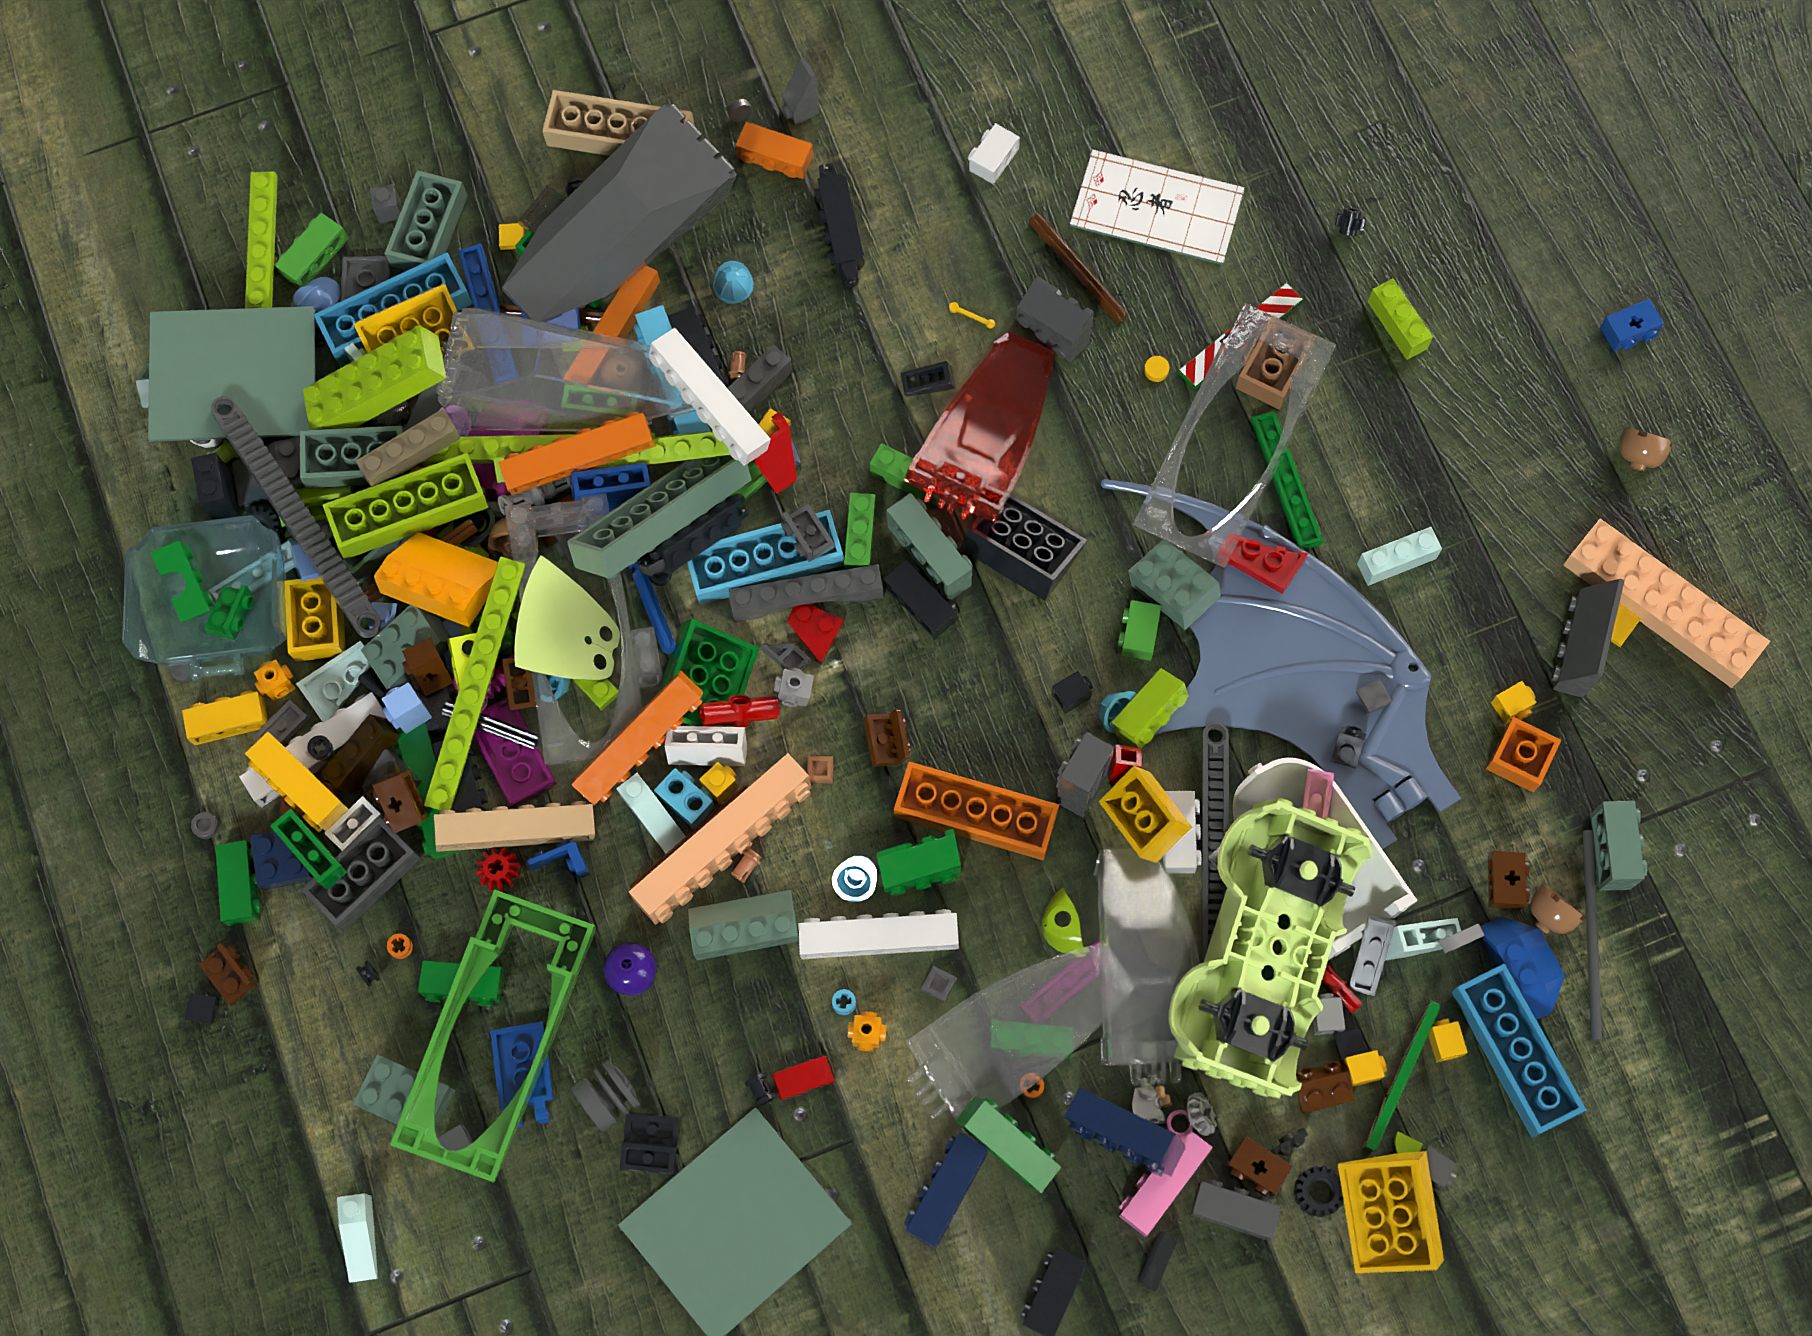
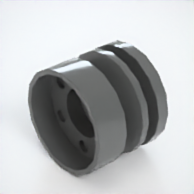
(605, 1095)

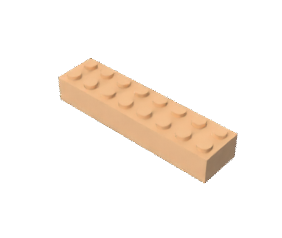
(1669, 604)
(721, 840)

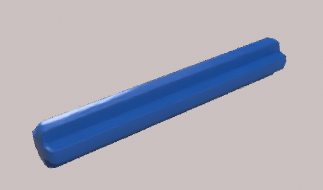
(654, 612)

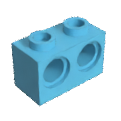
(681, 801)

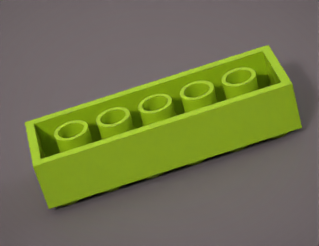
(375, 381)
(405, 506)

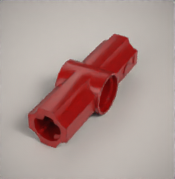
(739, 711)

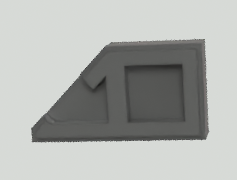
(787, 655)

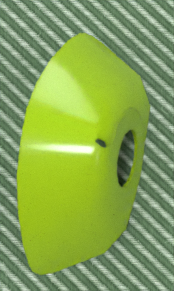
(1061, 938)

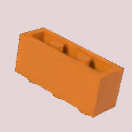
(774, 150)

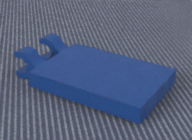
(513, 1057)

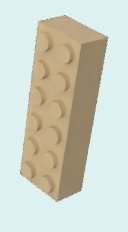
(594, 122)

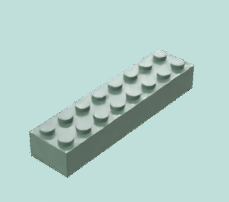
(656, 514)

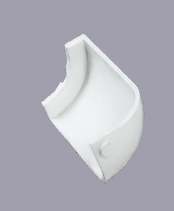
(1377, 882)

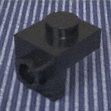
(1348, 746)

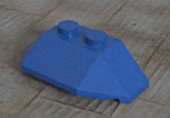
(1527, 960)

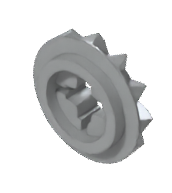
(1201, 1114)

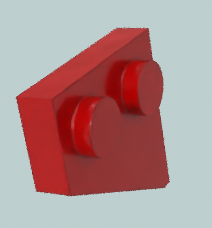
(815, 628)

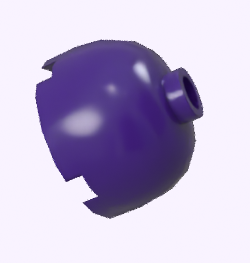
(631, 980)

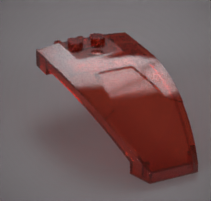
(986, 431)

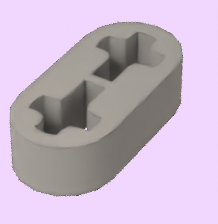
(1461, 938)

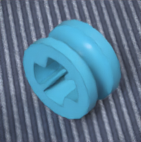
(849, 1007)

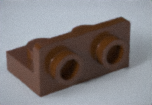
(228, 974)

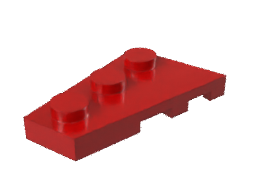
(1267, 564)

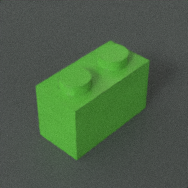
(1140, 631)

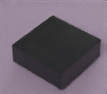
(201, 1008)
(1349, 1043)

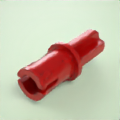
(1339, 989)

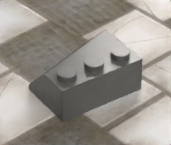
(1055, 319)

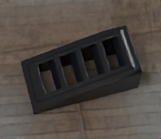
(937, 386)

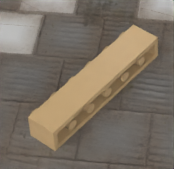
(514, 827)

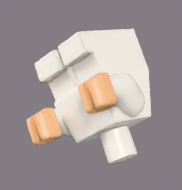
(1148, 1102)

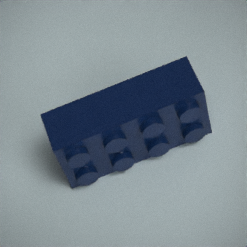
(1124, 1132)
(947, 1190)

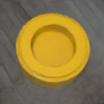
(1156, 368)

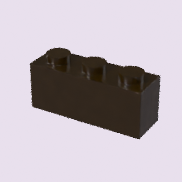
(360, 753)

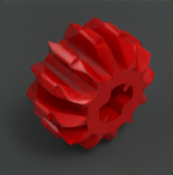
(500, 877)

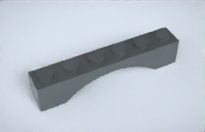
(843, 585)

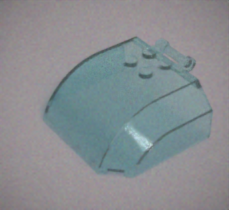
(227, 554)

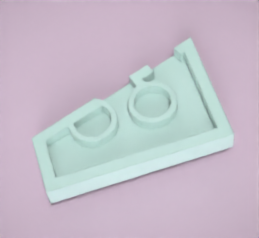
(334, 682)

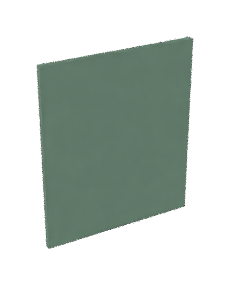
(244, 354)
(735, 1225)

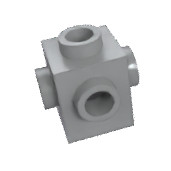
(793, 687)

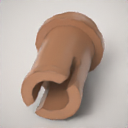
(737, 365)
(746, 865)

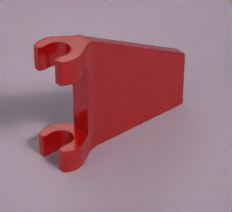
(778, 461)

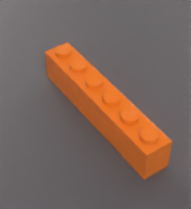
(577, 453)
(637, 738)

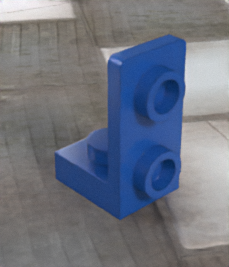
(564, 849)

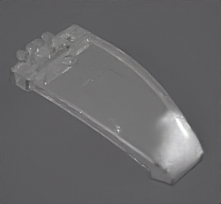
(1142, 959)
(1010, 1032)

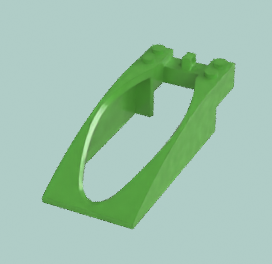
(417, 1123)

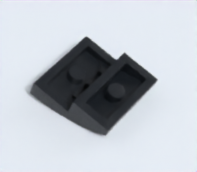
(650, 1143)

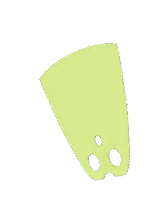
(554, 625)

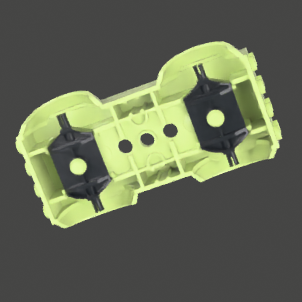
(1223, 1008)

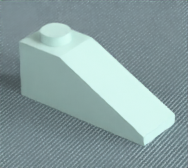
(650, 812)
(1420, 937)
(358, 1236)

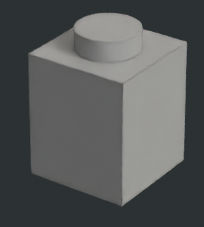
(1331, 1018)

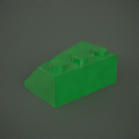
(919, 865)

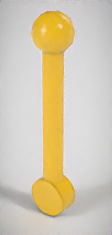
(954, 307)

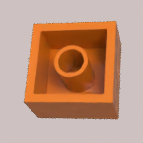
(1523, 754)

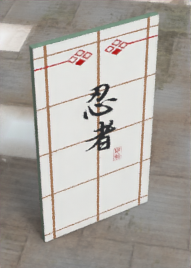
(1157, 207)

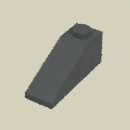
(801, 94)

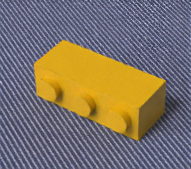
(225, 717)

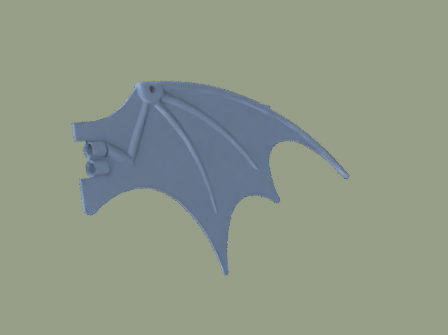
(1295, 670)

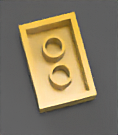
(313, 621)
(1145, 814)

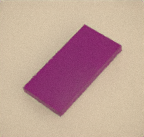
(516, 768)

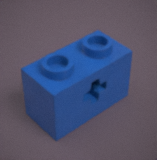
(1632, 325)

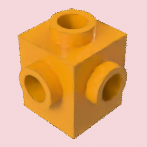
(274, 680)
(869, 1041)

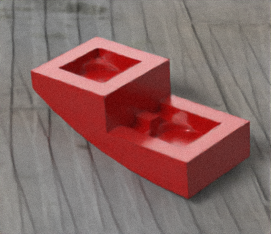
(802, 1078)

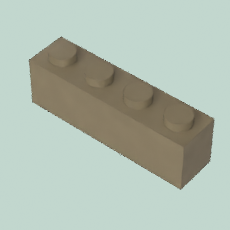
(408, 449)

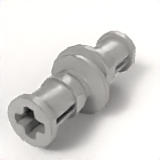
(536, 495)

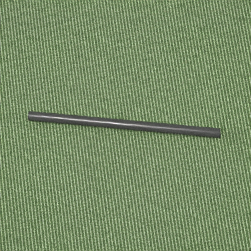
(1592, 936)

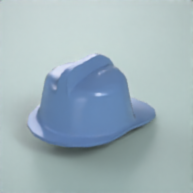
(318, 293)

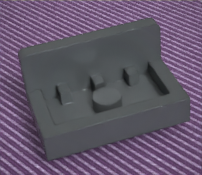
(808, 533)

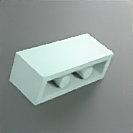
(1399, 556)

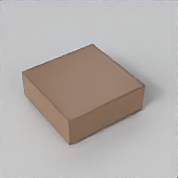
(820, 769)

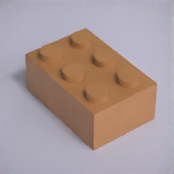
(1268, 375)

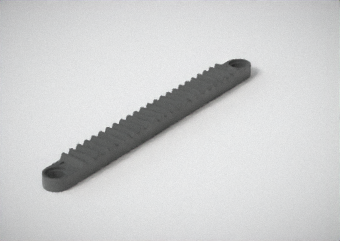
(296, 517)
(1214, 825)

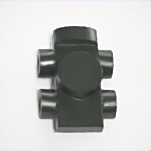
(1288, 1140)

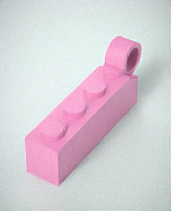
(1158, 1192)

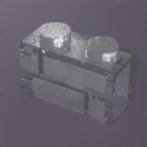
(646, 657)

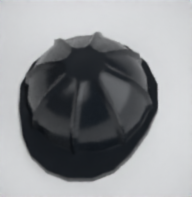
(484, 522)

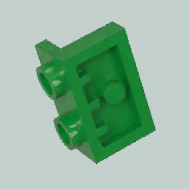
(229, 612)

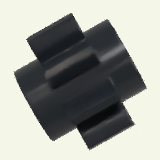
(1350, 221)

